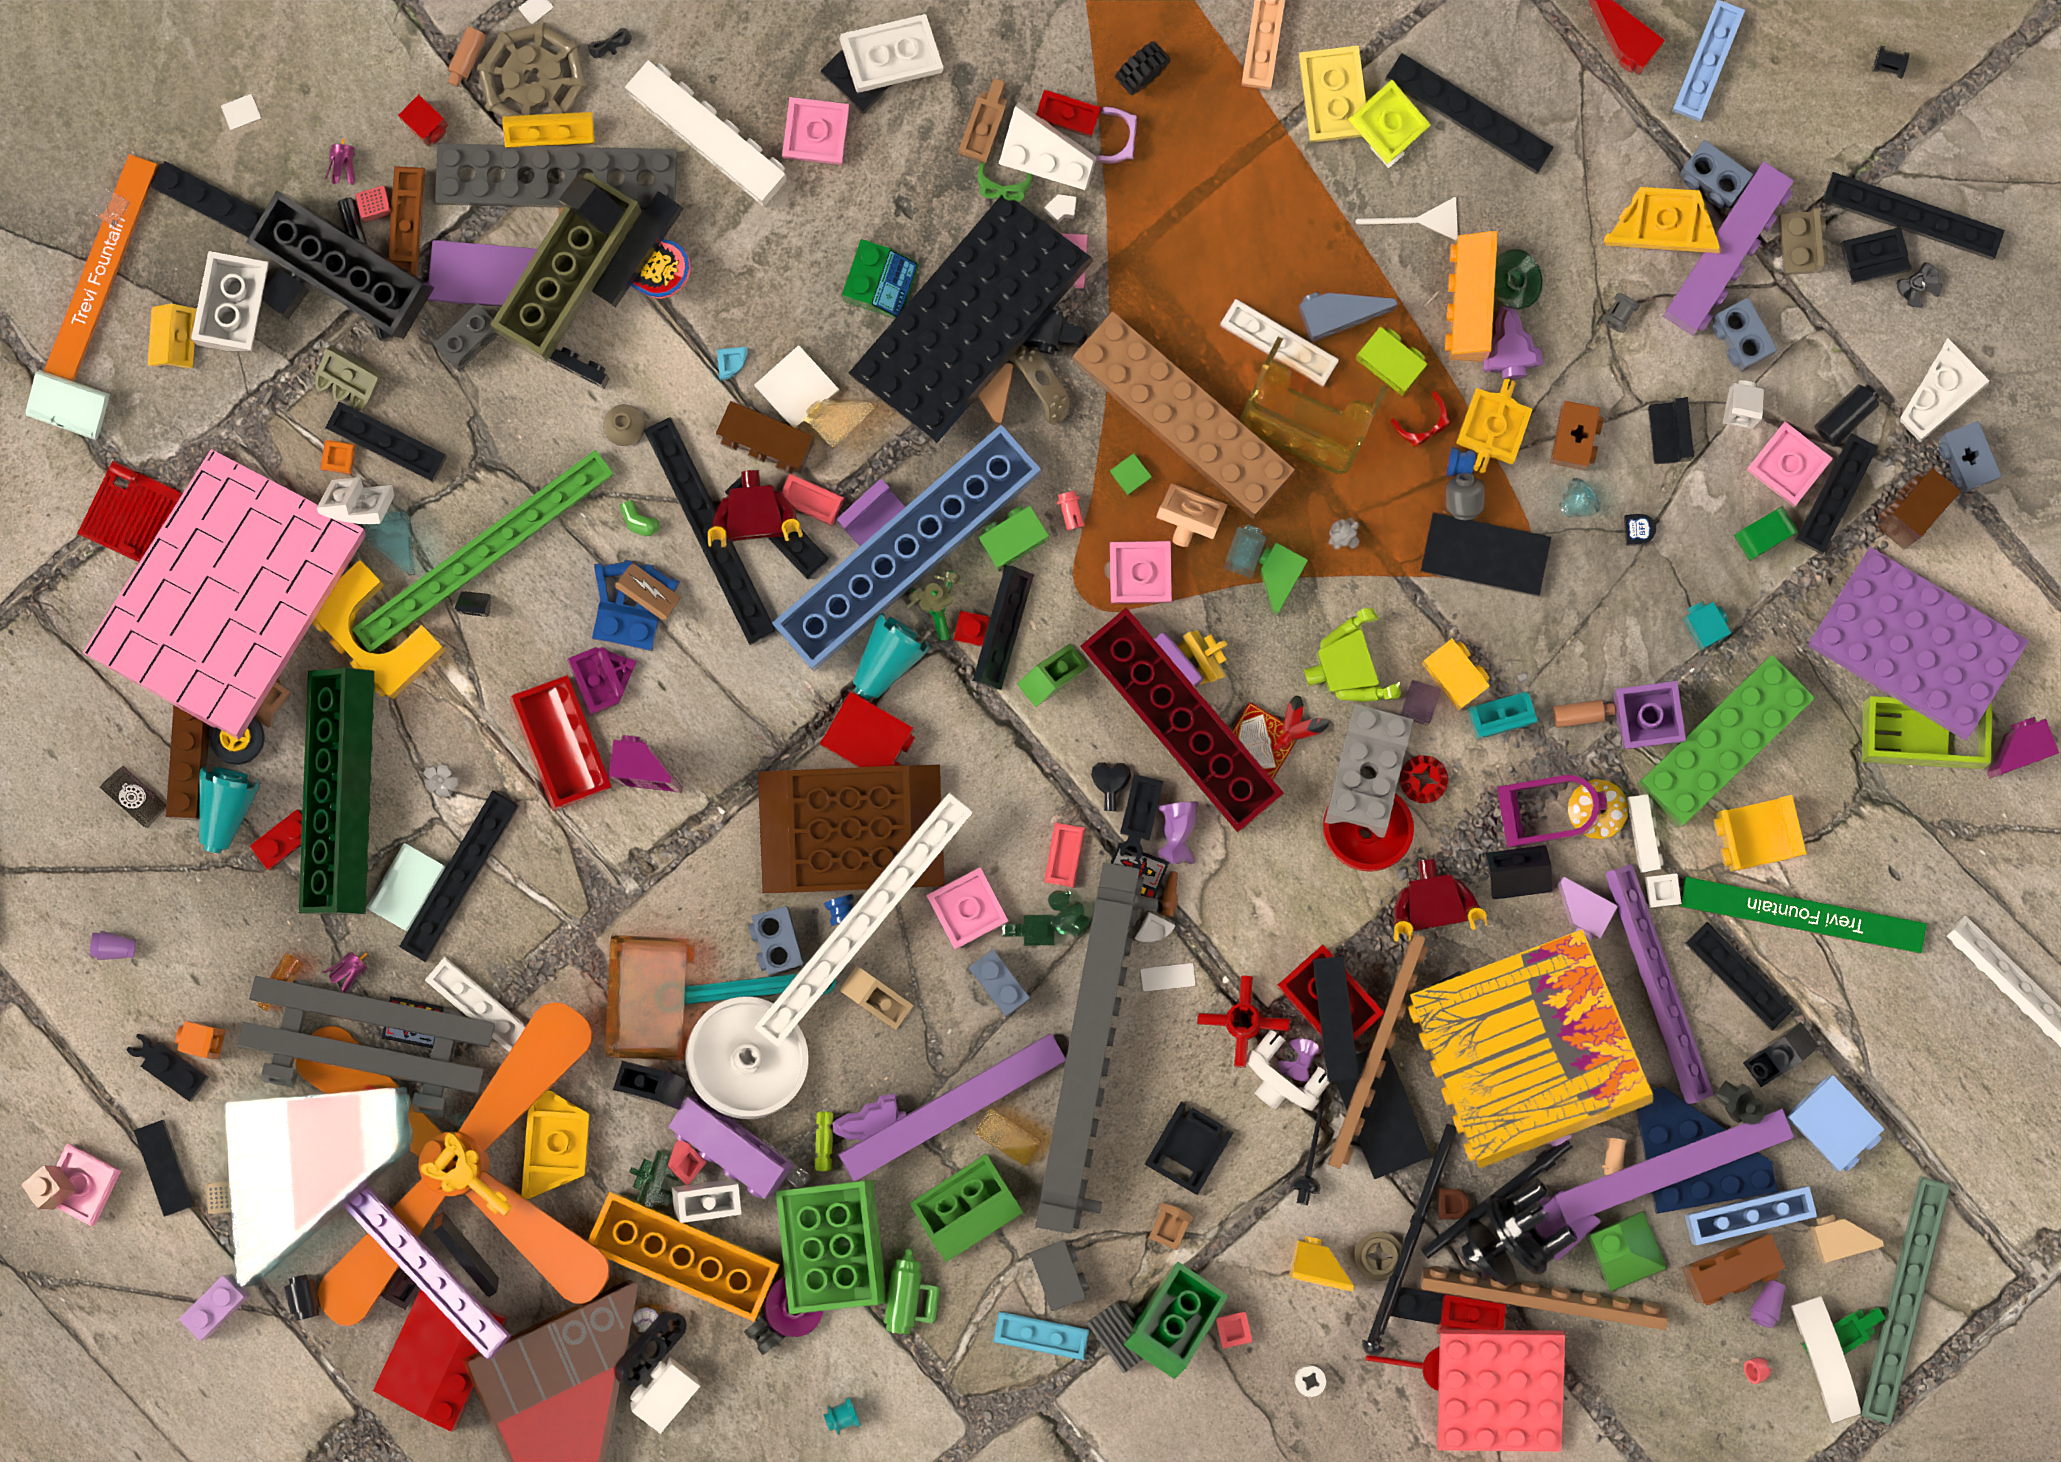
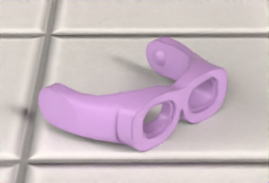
(1128, 151)

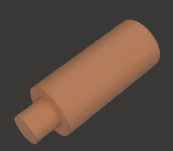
(465, 56)
(1582, 713)

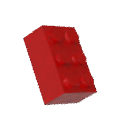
(1301, 992)

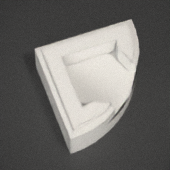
(1154, 929)

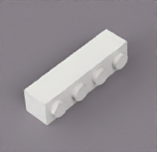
(1643, 833)

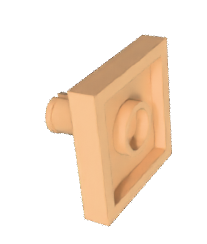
(1191, 514)

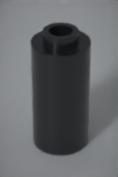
(1847, 414)

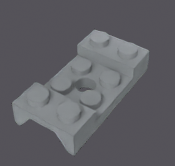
(1374, 741)

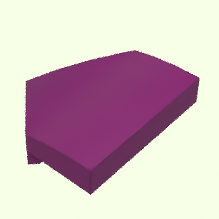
(601, 677)

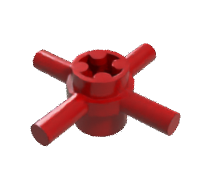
(1241, 1034)

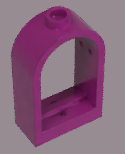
(1512, 818)

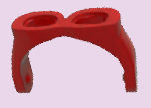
(1420, 438)

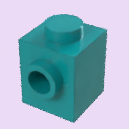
(1706, 624)

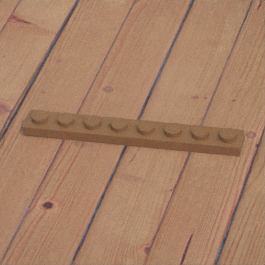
(1374, 1065)
(1556, 1299)

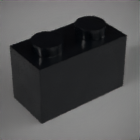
(651, 1085)

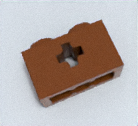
(1565, 450)

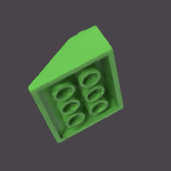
(831, 1247)

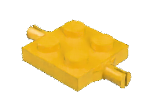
(1494, 426)

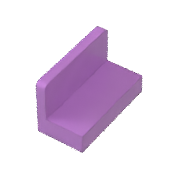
(870, 512)

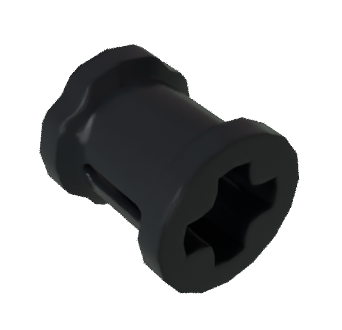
(1891, 62)

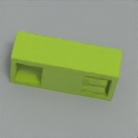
(1920, 739)

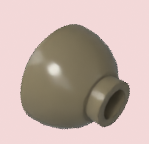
(624, 425)

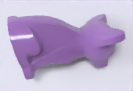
(1178, 825)

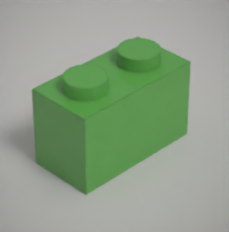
(1013, 537)

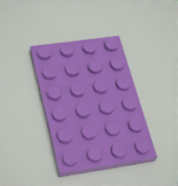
(1918, 643)

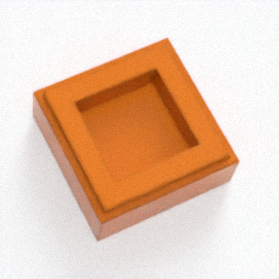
(338, 457)

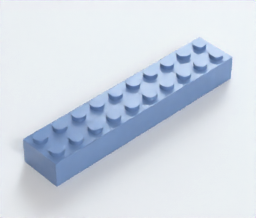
(907, 548)

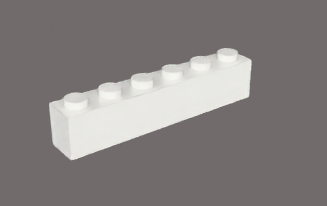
(706, 133)

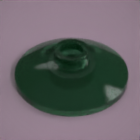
(1525, 278)

